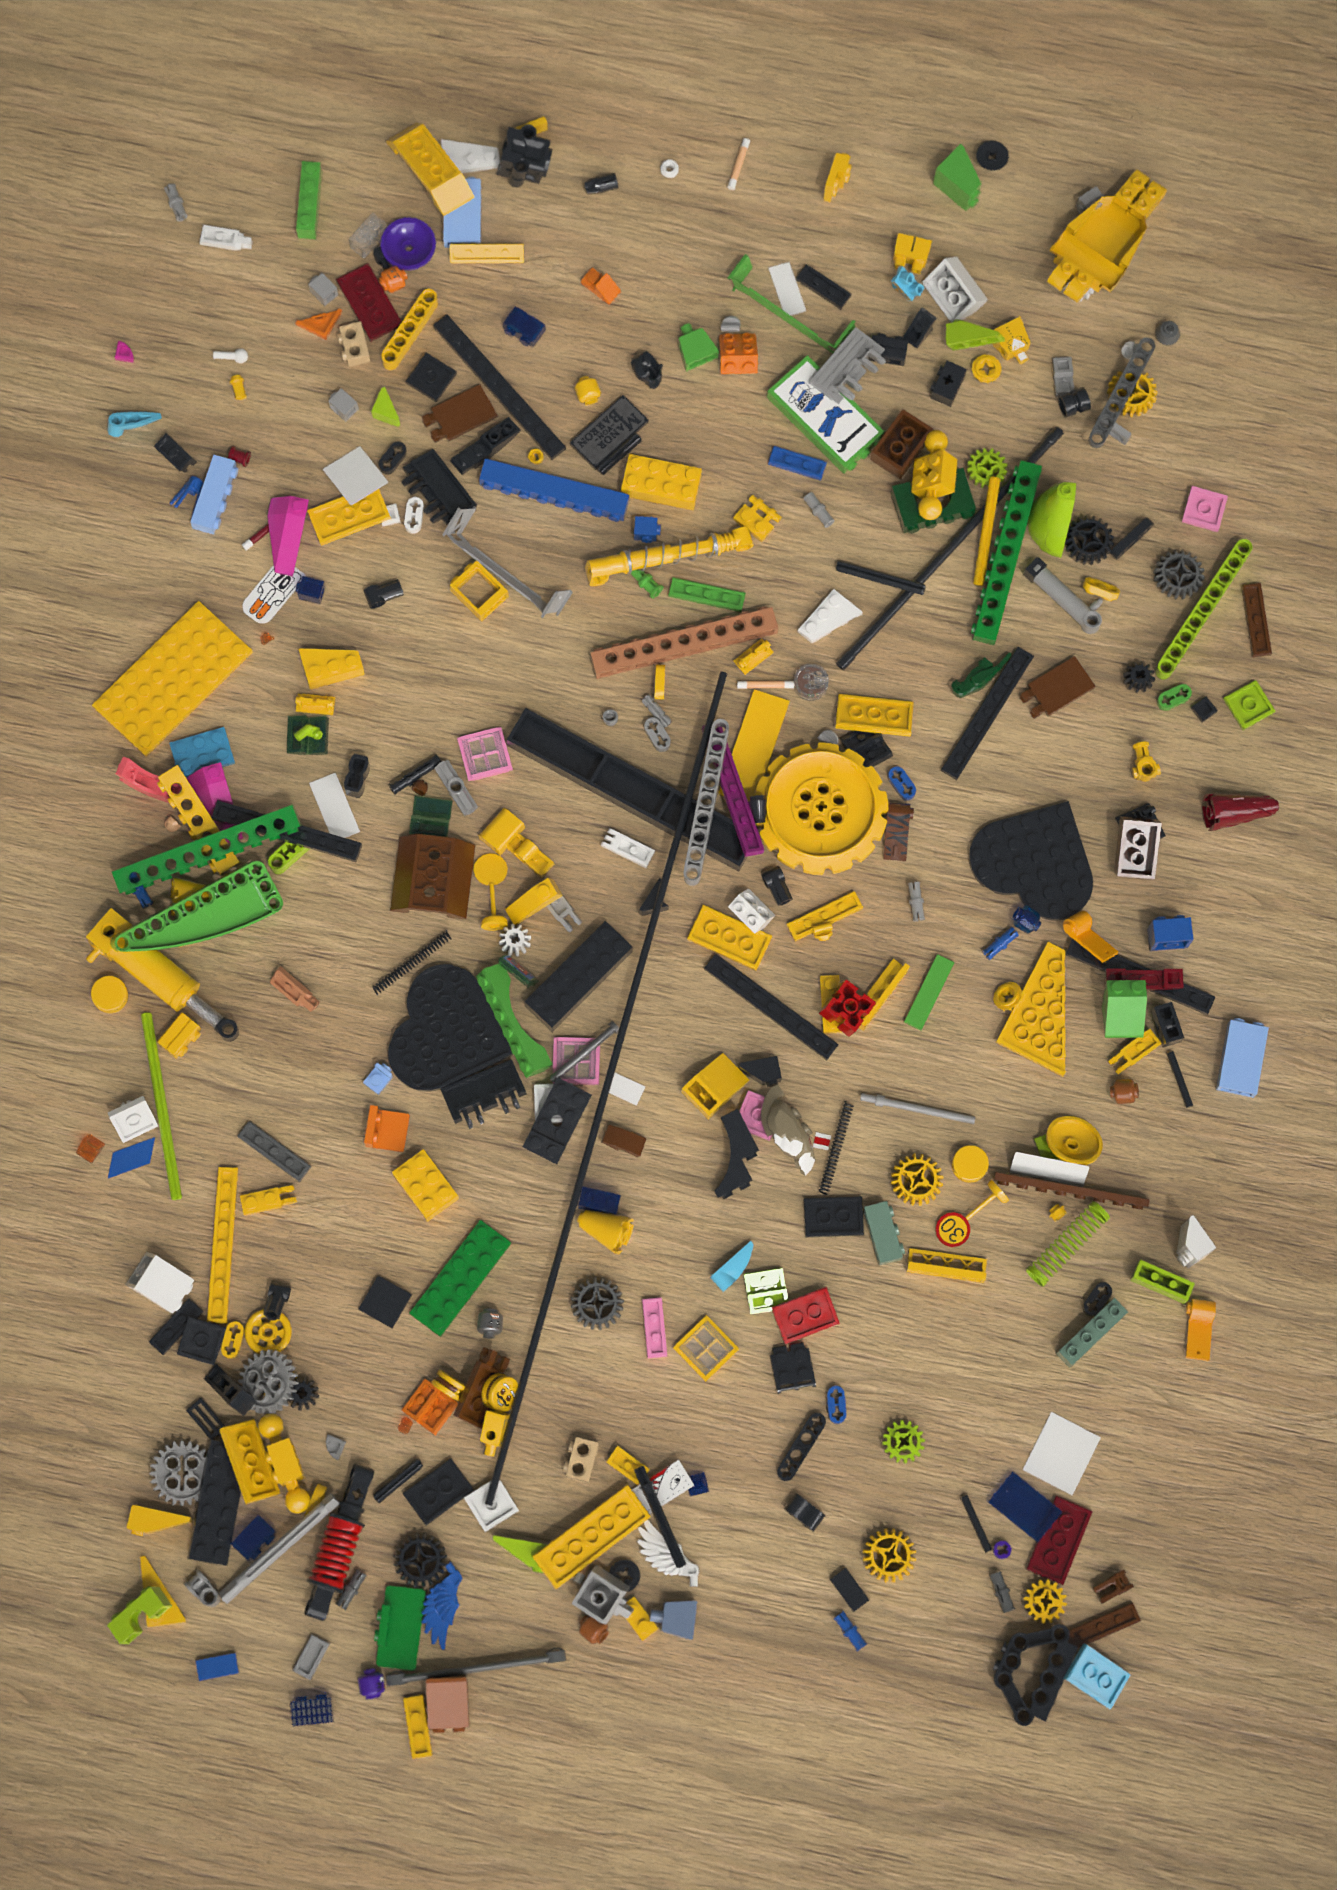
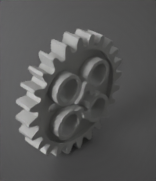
(269, 1381)
(163, 1472)

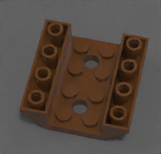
(447, 875)

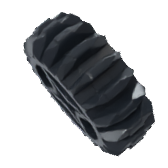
(1095, 544)
(402, 1563)

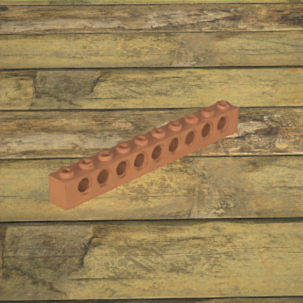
(677, 650)

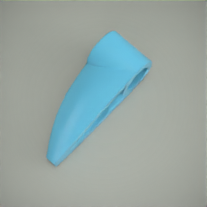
(128, 420)
(733, 1268)

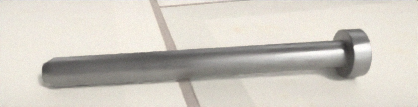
(584, 1052)

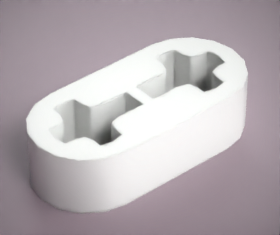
(418, 515)

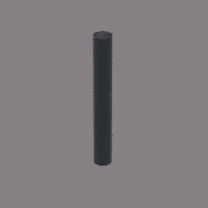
(1180, 1080)
(976, 1523)

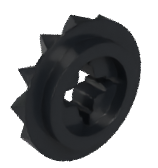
(633, 1572)

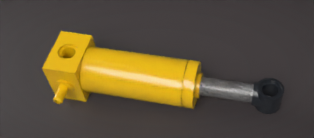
(155, 973)

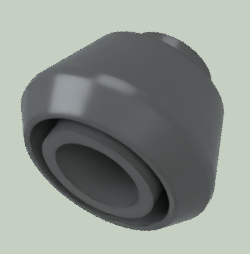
(1167, 333)

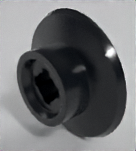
(994, 149)

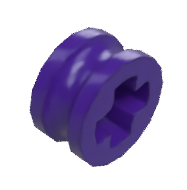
(1002, 1556)

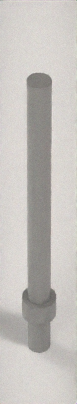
(880, 1100)

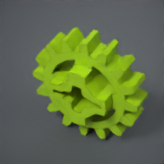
(995, 465)
(910, 1448)

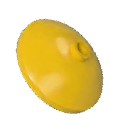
(1074, 1140)

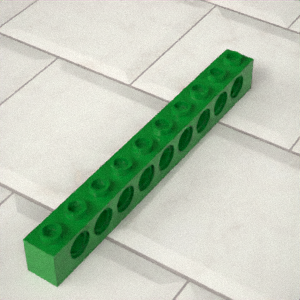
(1031, 473)
(123, 875)

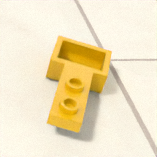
(505, 833)

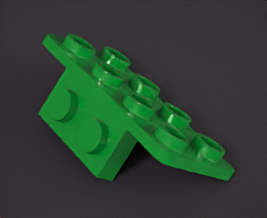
(399, 1628)

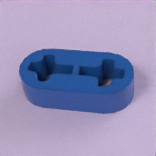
(905, 780)
(841, 1405)

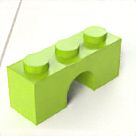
(125, 1623)

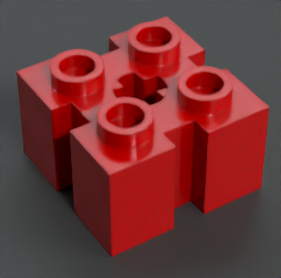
(858, 1005)

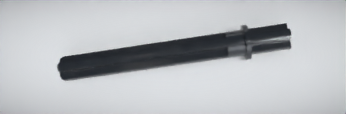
(649, 1492)

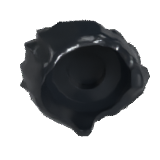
(647, 369)

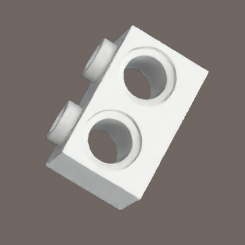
(751, 911)

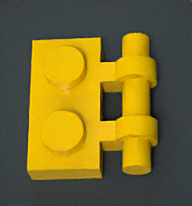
(757, 525)

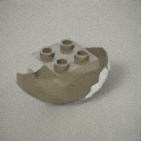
(787, 1129)

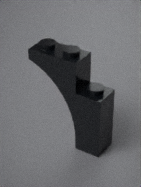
(741, 1147)

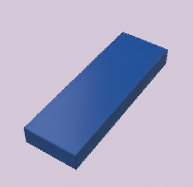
(797, 463)

